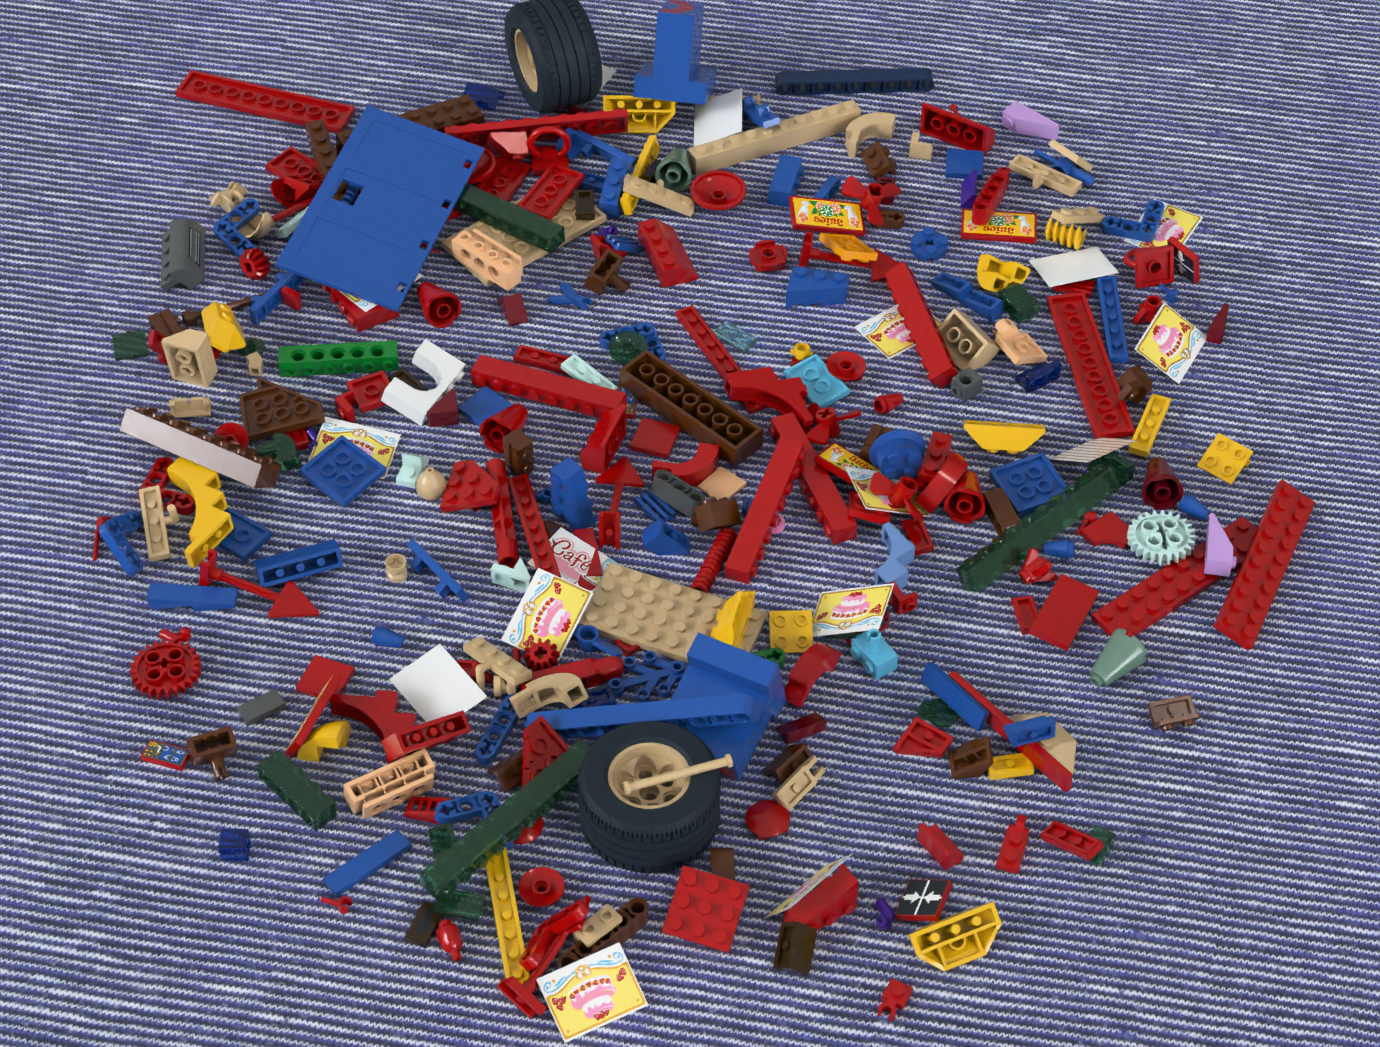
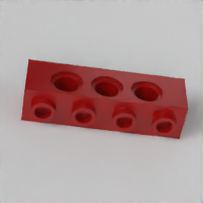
(426, 735)

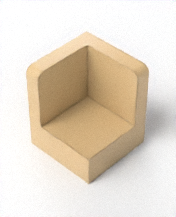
(919, 149)

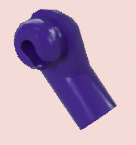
(608, 230)
(312, 435)
(887, 915)

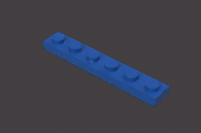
(1112, 319)

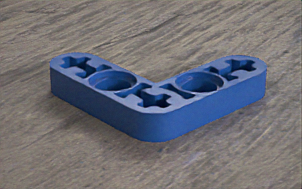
(233, 227)
(1139, 228)
(650, 336)
(127, 557)
(475, 800)

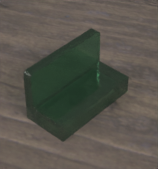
(1123, 467)
(462, 905)

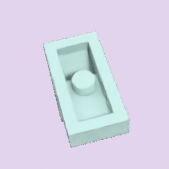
(412, 467)
(512, 578)

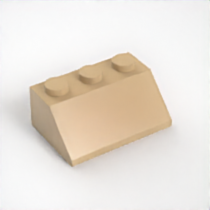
(967, 341)
(190, 357)

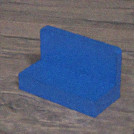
(1030, 730)

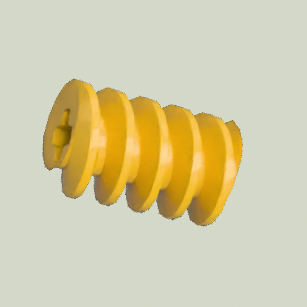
(1065, 234)

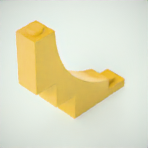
(211, 520)

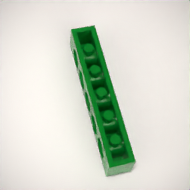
(338, 358)

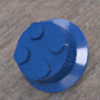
(898, 453)

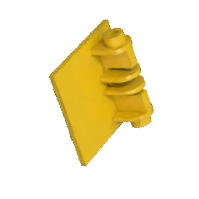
(1225, 458)
(791, 630)

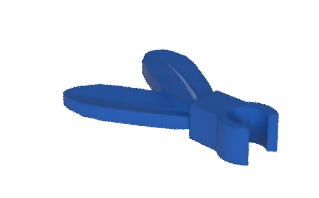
(569, 297)

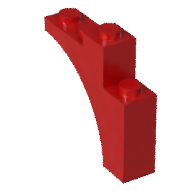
(765, 388)
(376, 712)

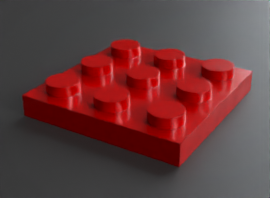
(706, 909)

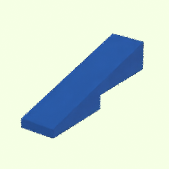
(963, 292)
(199, 597)

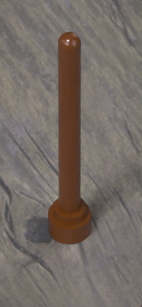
(190, 317)

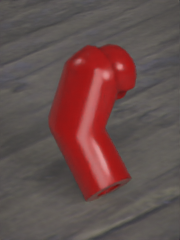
(183, 635)

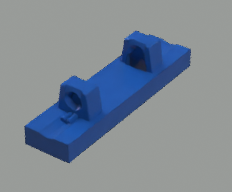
(758, 113)
(595, 145)
(265, 304)
(447, 583)

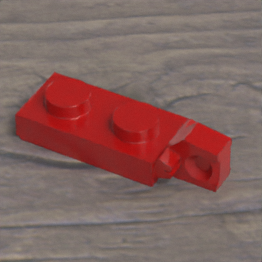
(1013, 846)

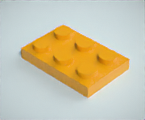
(848, 247)

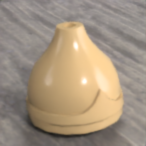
(431, 484)

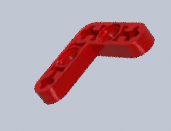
(183, 502)
(547, 930)

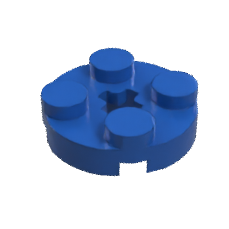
(936, 249)

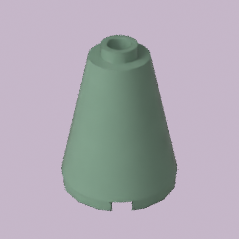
(675, 170)
(1117, 658)

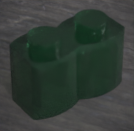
(1018, 303)

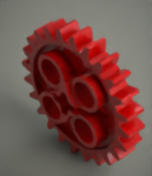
(165, 669)

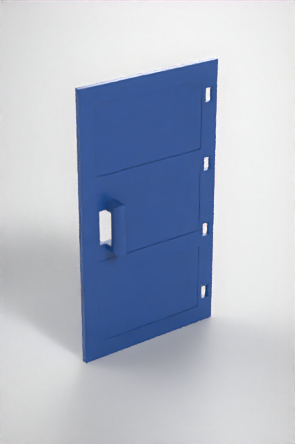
(377, 241)

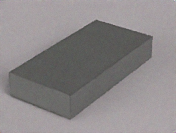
(261, 707)

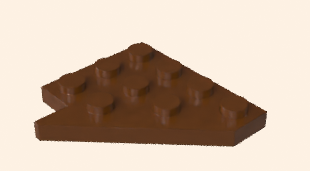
(277, 410)

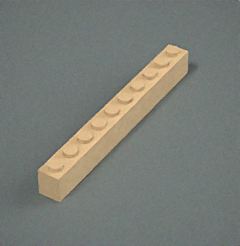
(765, 141)

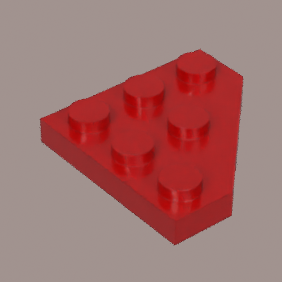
(469, 488)
(540, 748)

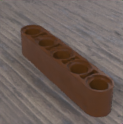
(631, 924)

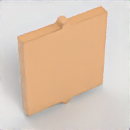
(722, 484)

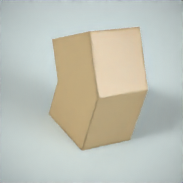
(255, 364)

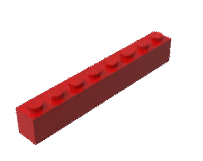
(921, 325)
(545, 387)
(816, 483)
(764, 510)

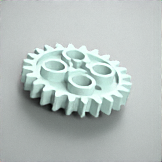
(1147, 540)

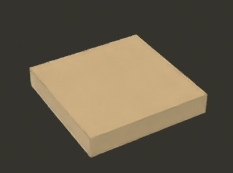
(1071, 155)

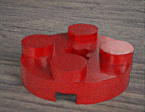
(761, 262)

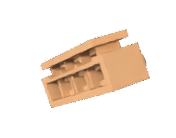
(508, 270)
(388, 782)

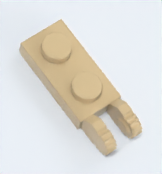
(798, 784)

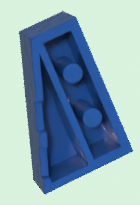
(816, 286)
(570, 495)

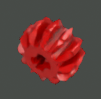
(254, 264)
(533, 654)

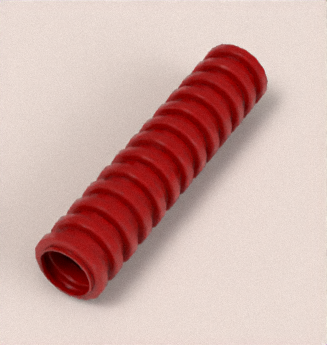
(714, 560)

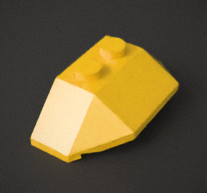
(644, 114)
(222, 327)
(1003, 435)
(734, 618)
(957, 937)

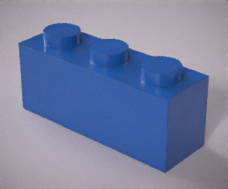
(785, 180)
(613, 187)

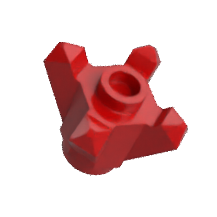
(1148, 310)
(1036, 568)

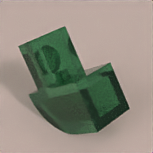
(283, 449)

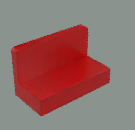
(939, 845)

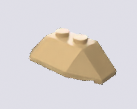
(1061, 746)

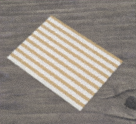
(1093, 449)

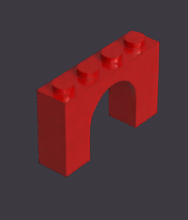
(356, 316)

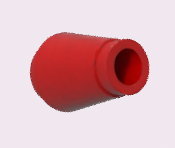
(885, 403)

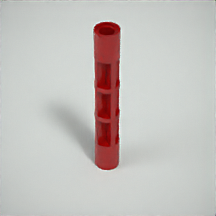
(503, 516)

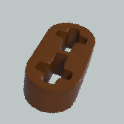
(891, 219)

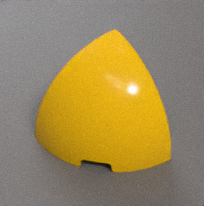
(996, 274)
(329, 735)

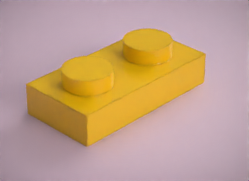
(1010, 766)

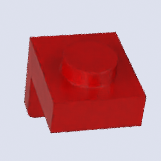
(344, 407)
(901, 602)

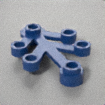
(649, 676)

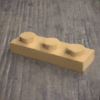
(1077, 215)

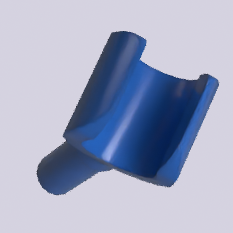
(1171, 294)
(544, 496)

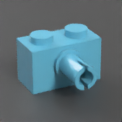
(874, 653)

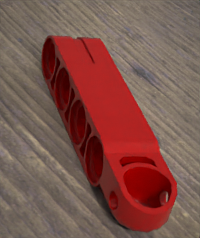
(990, 196)
(589, 670)

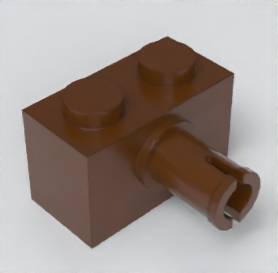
(605, 274)
(716, 514)
(212, 749)

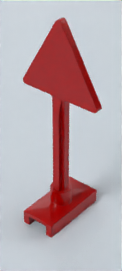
(878, 267)
(620, 475)
(288, 603)
(522, 994)

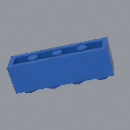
(298, 563)

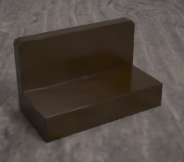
(795, 947)

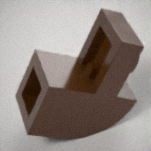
(1135, 384)

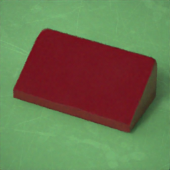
(802, 728)

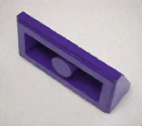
(968, 190)

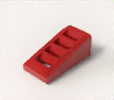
(428, 802)

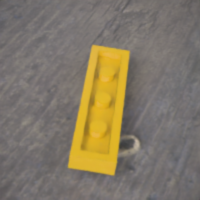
(1149, 425)

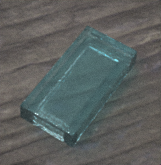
(735, 336)

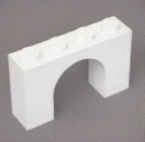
(416, 403)

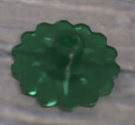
(252, 345)

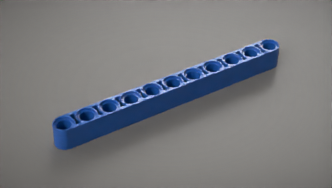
(680, 712)

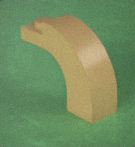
(868, 126)
(549, 689)

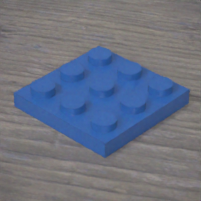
(342, 471)
(1028, 482)

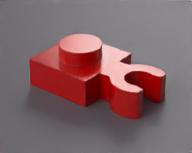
(895, 996)

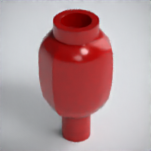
(450, 938)

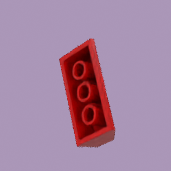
(955, 129)
(665, 253)

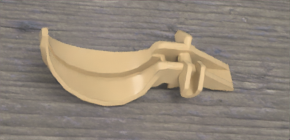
(230, 199)

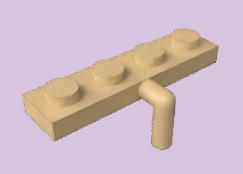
(1045, 175)
(658, 194)
(156, 522)
(496, 661)

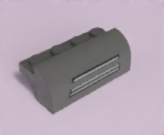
(183, 254)

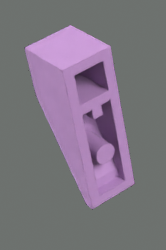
(1029, 122)
(1219, 550)

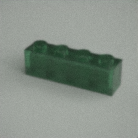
(297, 790)

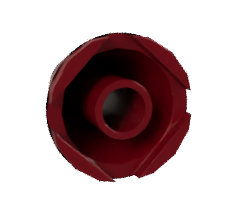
(1161, 485)

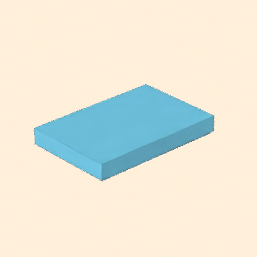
(821, 385)

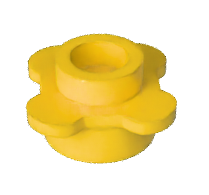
(801, 351)

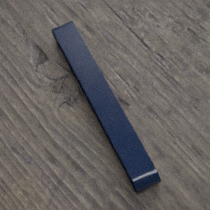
(854, 81)

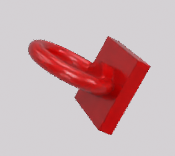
(544, 156)
(1151, 265)

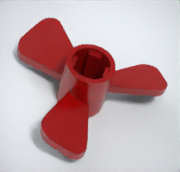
(870, 196)
(827, 422)
(898, 494)

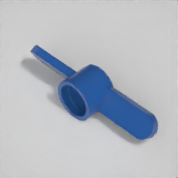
(1067, 167)
(588, 646)

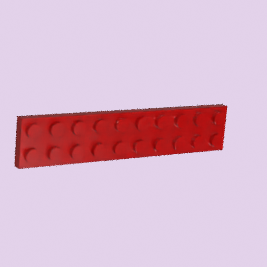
(264, 101)
(593, 123)
(1090, 366)
(1264, 565)
(1169, 586)

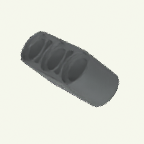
(676, 492)

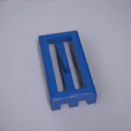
(624, 243)
(657, 505)

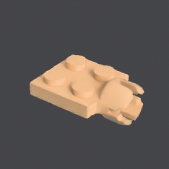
(1017, 344)

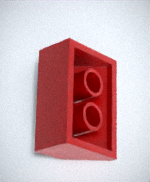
(605, 440)

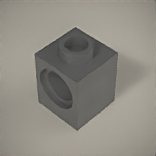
(966, 384)

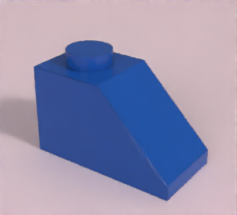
(665, 539)

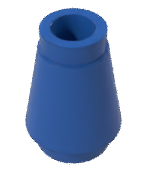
(1193, 507)
(1061, 549)
(386, 638)

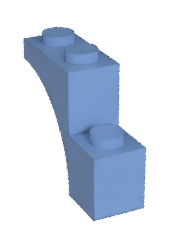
(901, 554)

